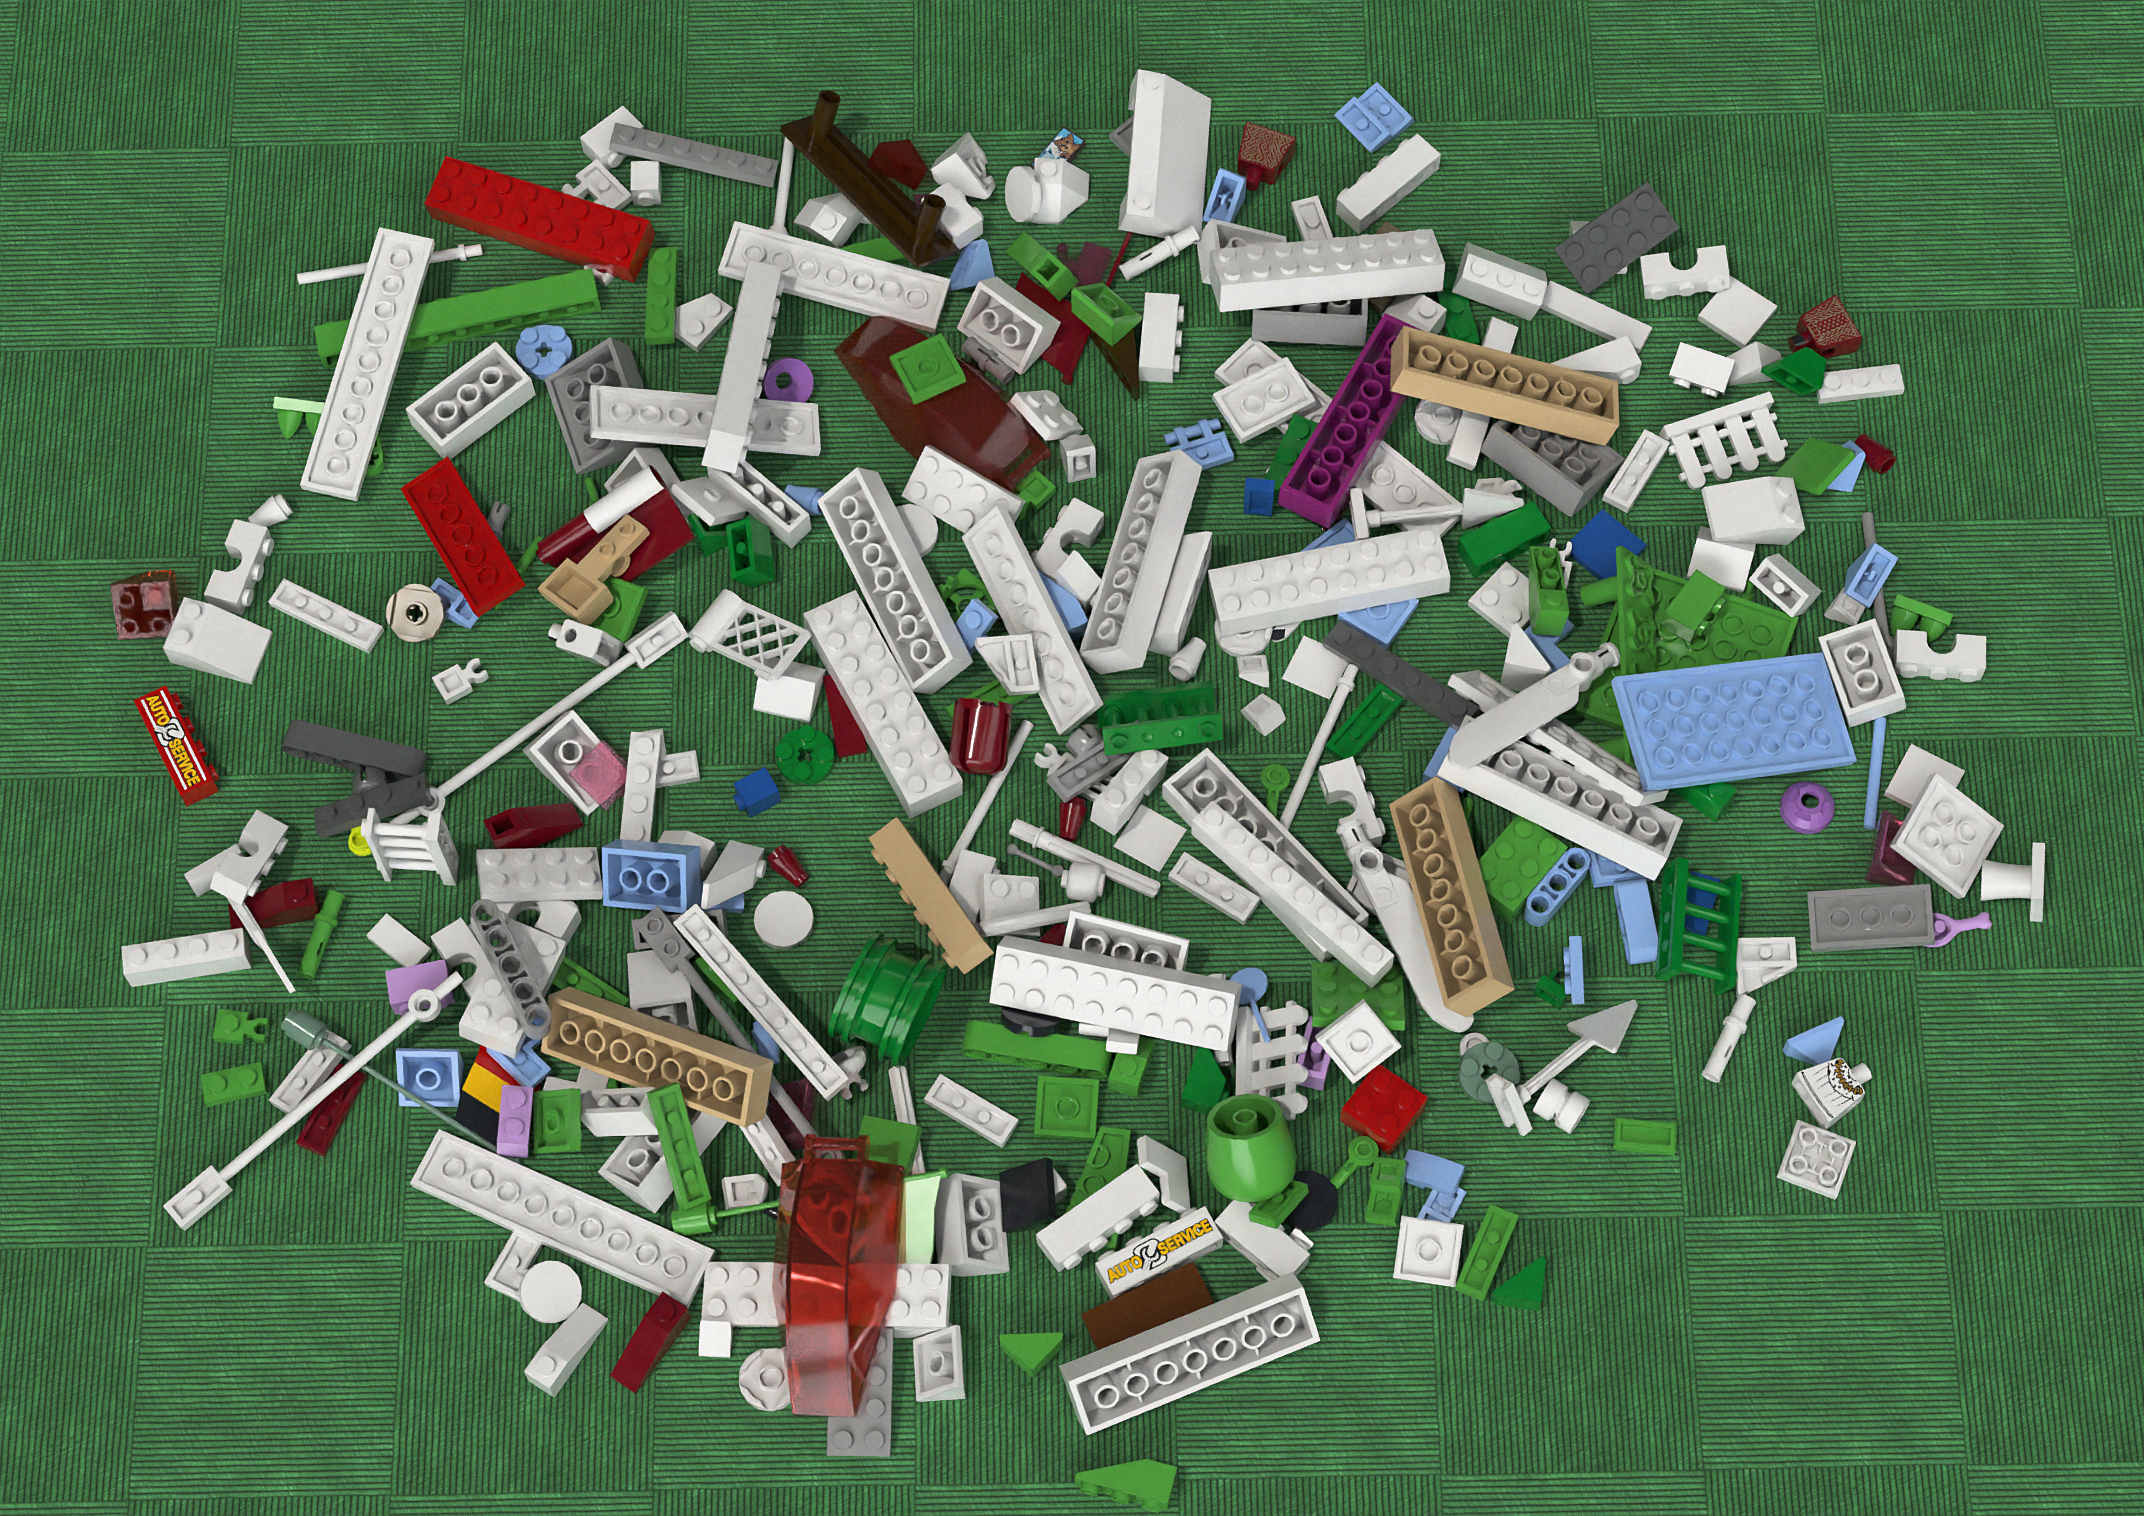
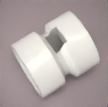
(1561, 1105)

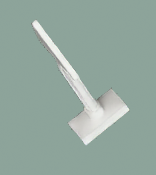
(1476, 508)
(200, 881)
(1600, 1029)

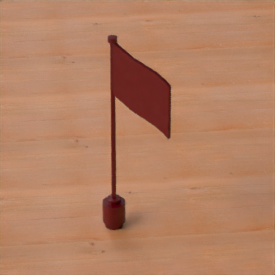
(1072, 332)

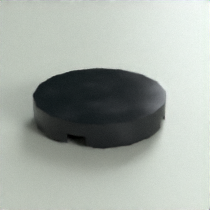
(1034, 1023)
(1317, 1206)

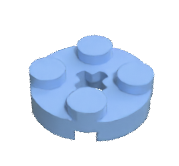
(541, 337)

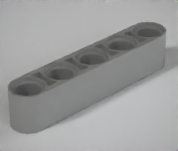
(511, 982)

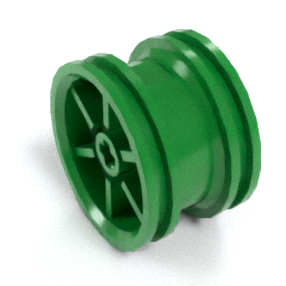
(887, 999)

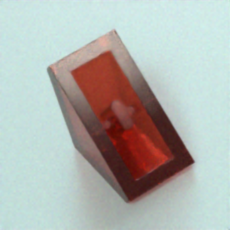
(899, 161)

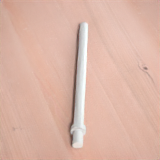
(461, 253)
(1345, 685)
(948, 866)

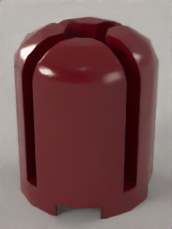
(980, 736)

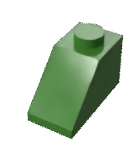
(1130, 1069)

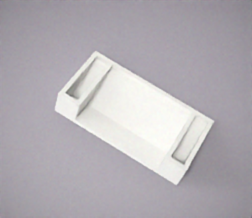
(1165, 156)

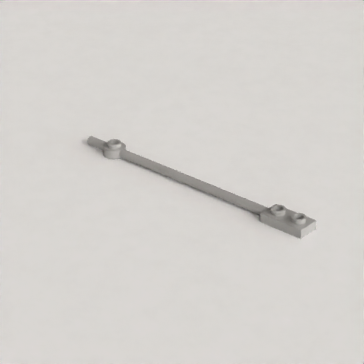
(674, 954)

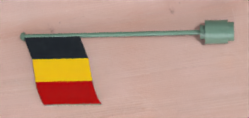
(479, 1099)

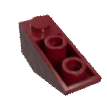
(531, 825)

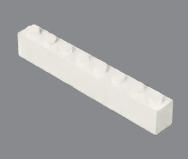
(1292, 894)

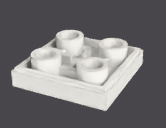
(1816, 1159)

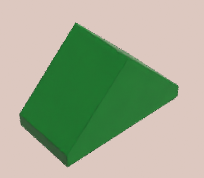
(708, 538)
(1524, 1288)

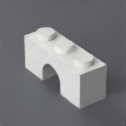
(1664, 280)
(1076, 524)
(234, 589)
(1915, 658)
(1344, 782)
(1118, 799)
(239, 875)
(556, 917)
(460, 945)

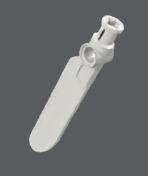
(1529, 708)
(1401, 921)

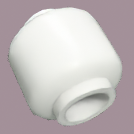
(1083, 882)

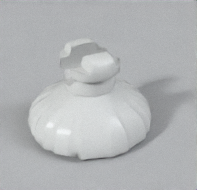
(851, 1062)

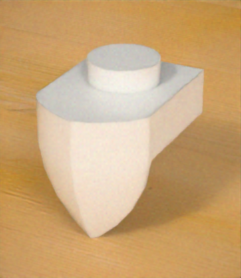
(744, 1190)

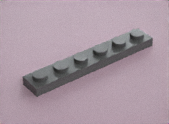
(1399, 676)

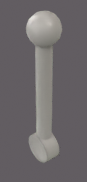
(1056, 870)

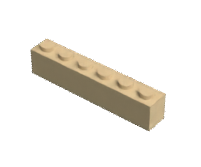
(930, 896)

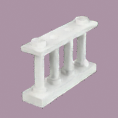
(412, 846)

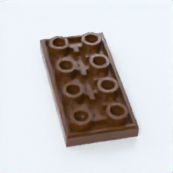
(1147, 1306)

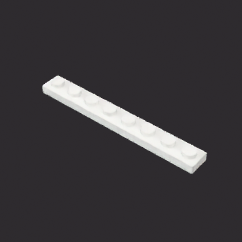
(762, 1002)

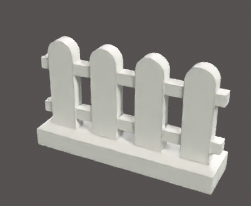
(1731, 418)
(1254, 1056)

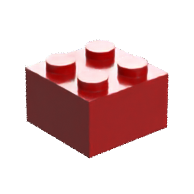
(1383, 1108)

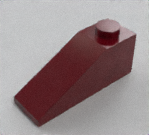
(281, 904)
(650, 1342)

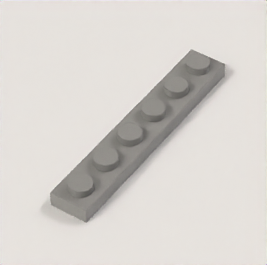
(693, 155)

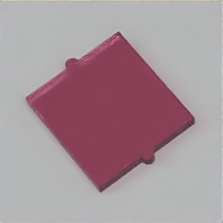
(601, 775)

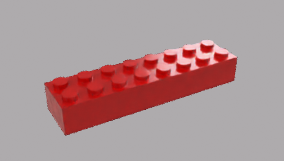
(540, 219)

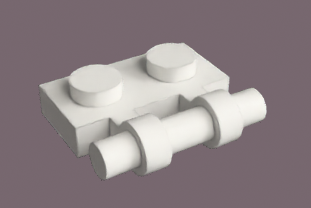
(601, 186)

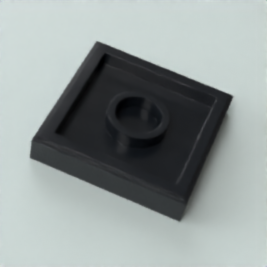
(1027, 1195)

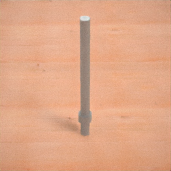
(1879, 601)

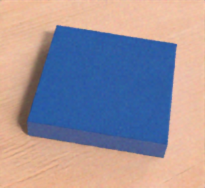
(1597, 543)

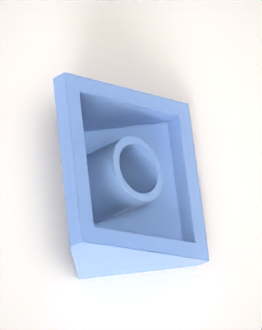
(430, 1075)

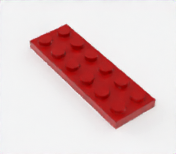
(463, 537)

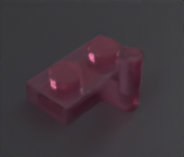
(1090, 264)

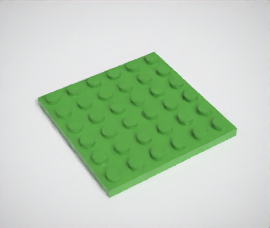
(1736, 634)

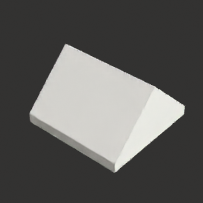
(1722, 561)
(1522, 662)
(792, 694)
(939, 1365)

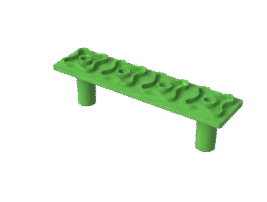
(1636, 625)

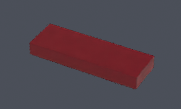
(846, 731)
(330, 1114)

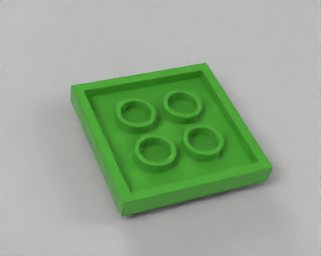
(1338, 989)

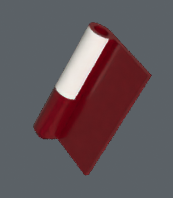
(642, 498)

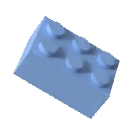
(651, 875)

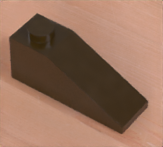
(1122, 360)

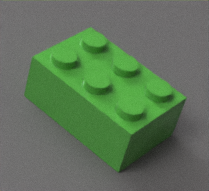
(1517, 865)

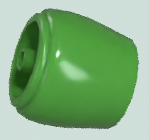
(1249, 1148)

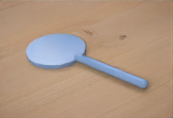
(1253, 987)

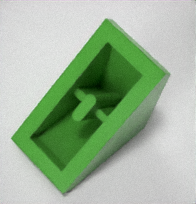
(1031, 1350)

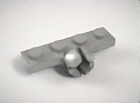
(1088, 766)

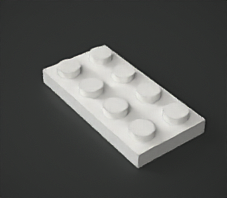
(956, 491)
(539, 874)

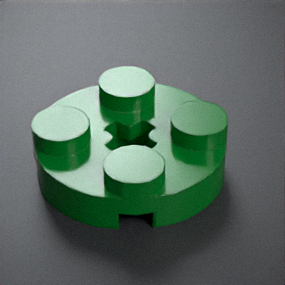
(805, 740)

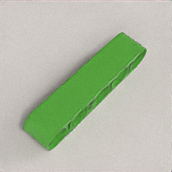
(1047, 1053)

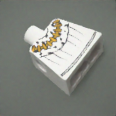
(1831, 1089)

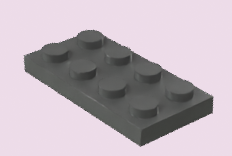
(1616, 238)

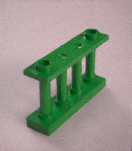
(1164, 717)
(1673, 933)

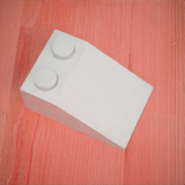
(1223, 234)
(1754, 511)
(216, 641)
(560, 751)

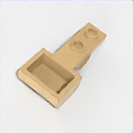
(580, 586)

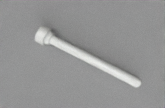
(783, 188)

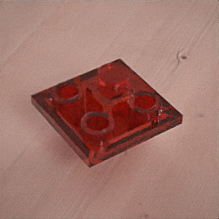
(145, 604)

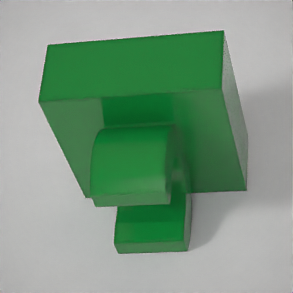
(1551, 991)

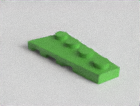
(1104, 1164)

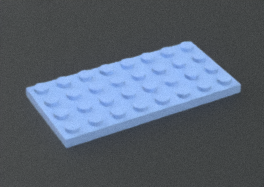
(1733, 721)

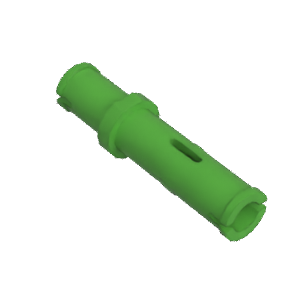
(321, 933)

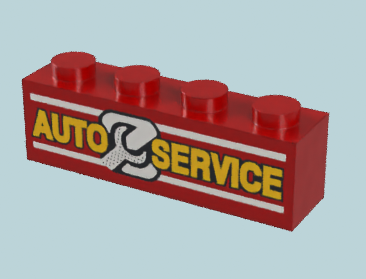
(176, 746)

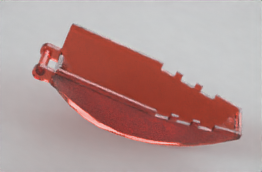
(966, 422)
(834, 1271)

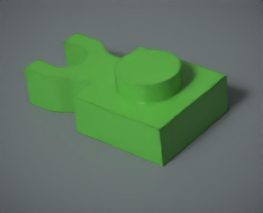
(1035, 492)
(236, 1027)

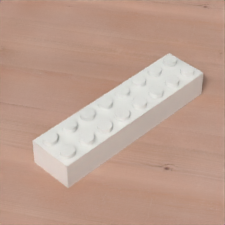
(1326, 270)
(744, 367)
(1140, 562)
(1329, 580)
(894, 581)
(883, 704)
(1209, 779)
(1570, 805)
(1115, 993)
(1189, 1353)

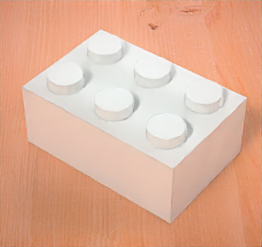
(1862, 673)

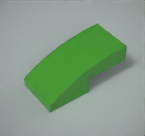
(1386, 1191)

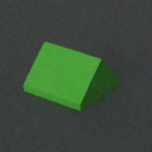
(1104, 311)

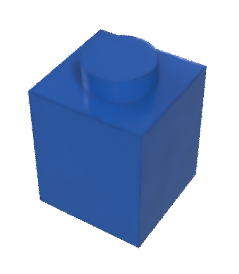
(756, 793)

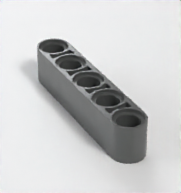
(352, 750)

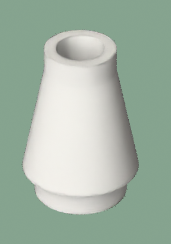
(271, 512)
(1186, 661)

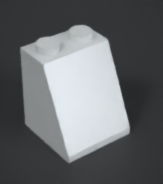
(660, 992)

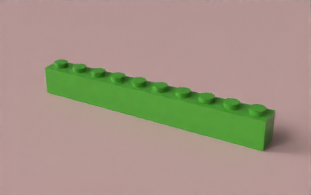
(482, 313)

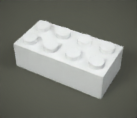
(471, 401)
(489, 1015)

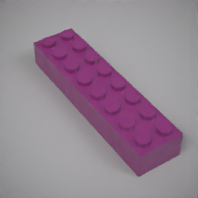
(1346, 432)

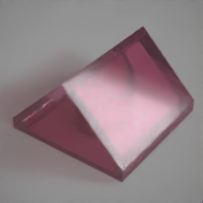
(1884, 863)
(805, 1098)

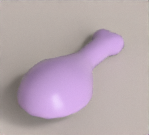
(1947, 928)

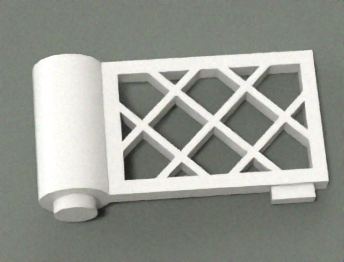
(723, 622)

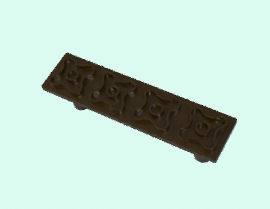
(870, 191)

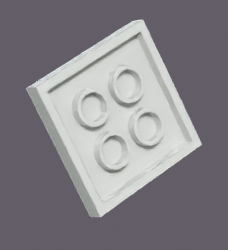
(1946, 835)

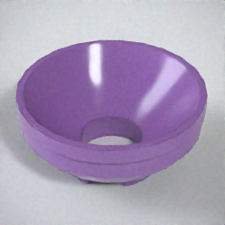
(800, 381)
(1805, 819)

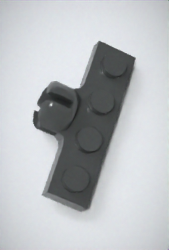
(371, 793)

